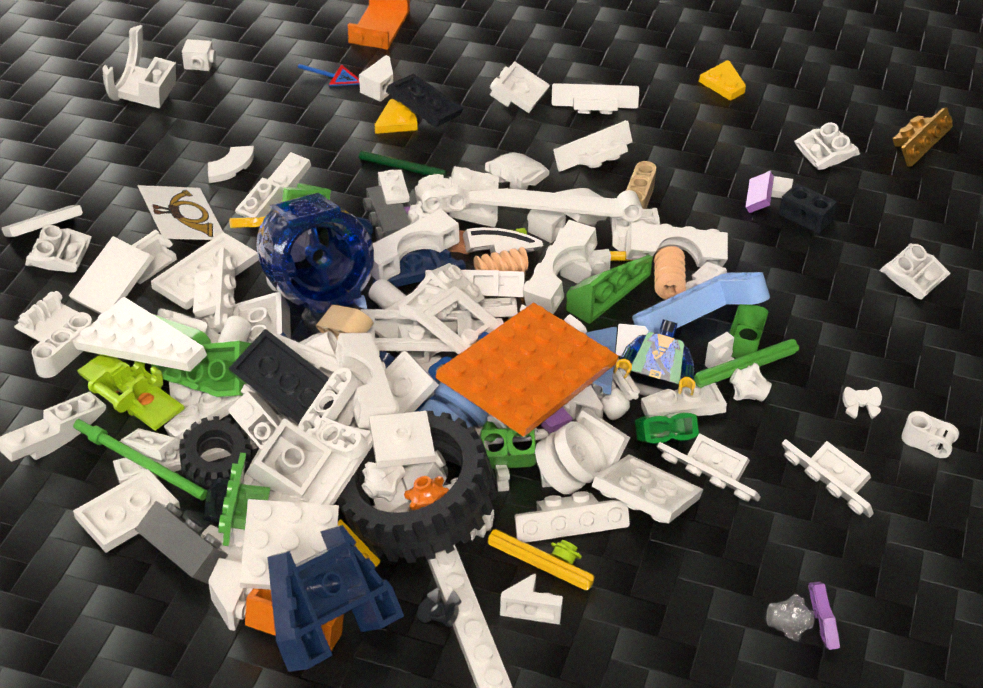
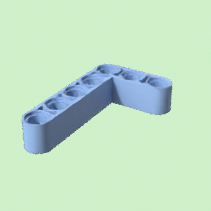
(704, 298)

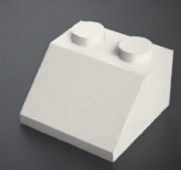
(289, 460)

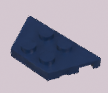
(415, 263)

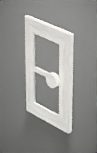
(427, 314)
(416, 332)

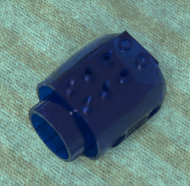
(333, 278)

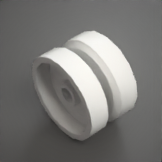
(570, 457)

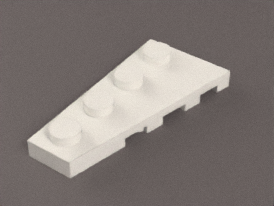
(207, 407)

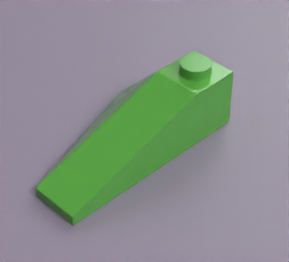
(603, 290)
(212, 372)

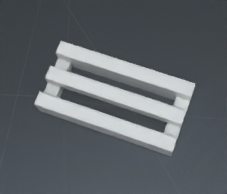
(151, 443)

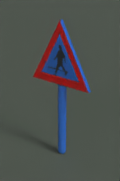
(341, 78)

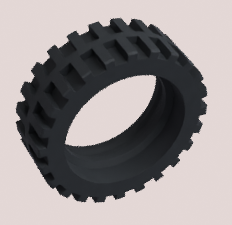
(435, 525)

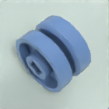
(456, 405)

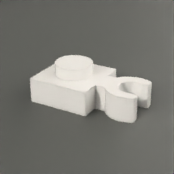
(705, 273)

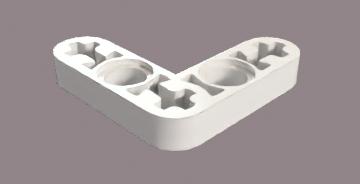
(344, 384)

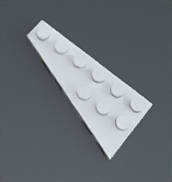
(139, 336)

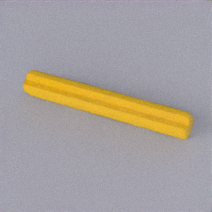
(541, 559)

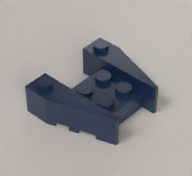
(321, 590)

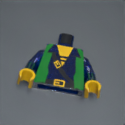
(660, 357)

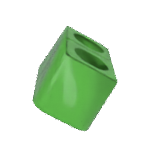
(752, 318)
(516, 458)

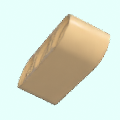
(643, 181)
(344, 320)

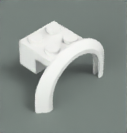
(141, 84)

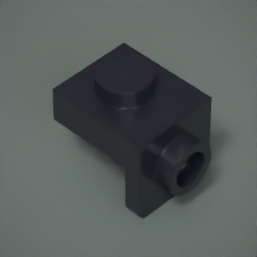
(215, 500)

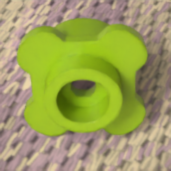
(565, 551)

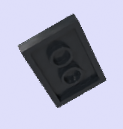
(424, 100)

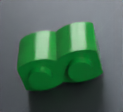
(663, 428)

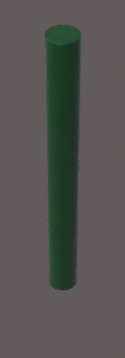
(401, 164)

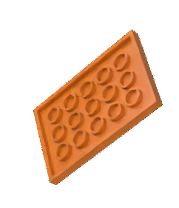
(527, 368)

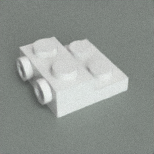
(519, 87)

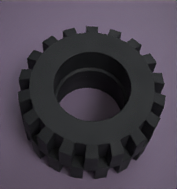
(211, 435)

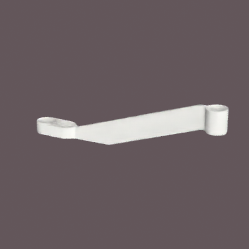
(625, 205)

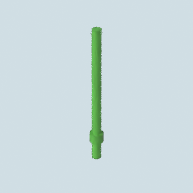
(100, 436)

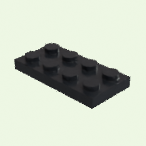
(280, 376)

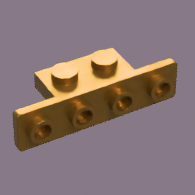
(922, 135)

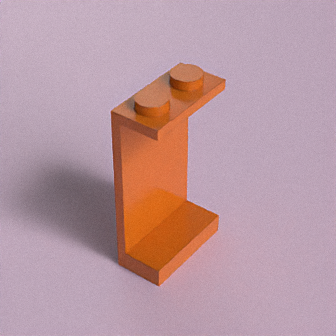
(379, 23)

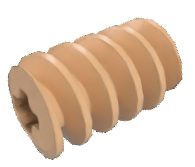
(504, 261)
(669, 272)

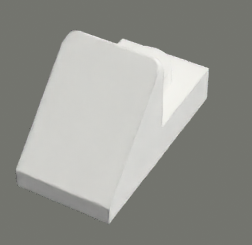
(598, 262)
(525, 603)

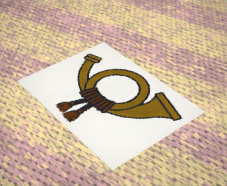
(181, 212)

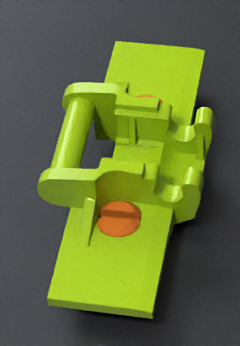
(139, 389)

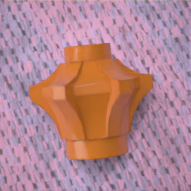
(425, 492)

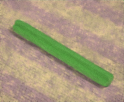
(759, 357)

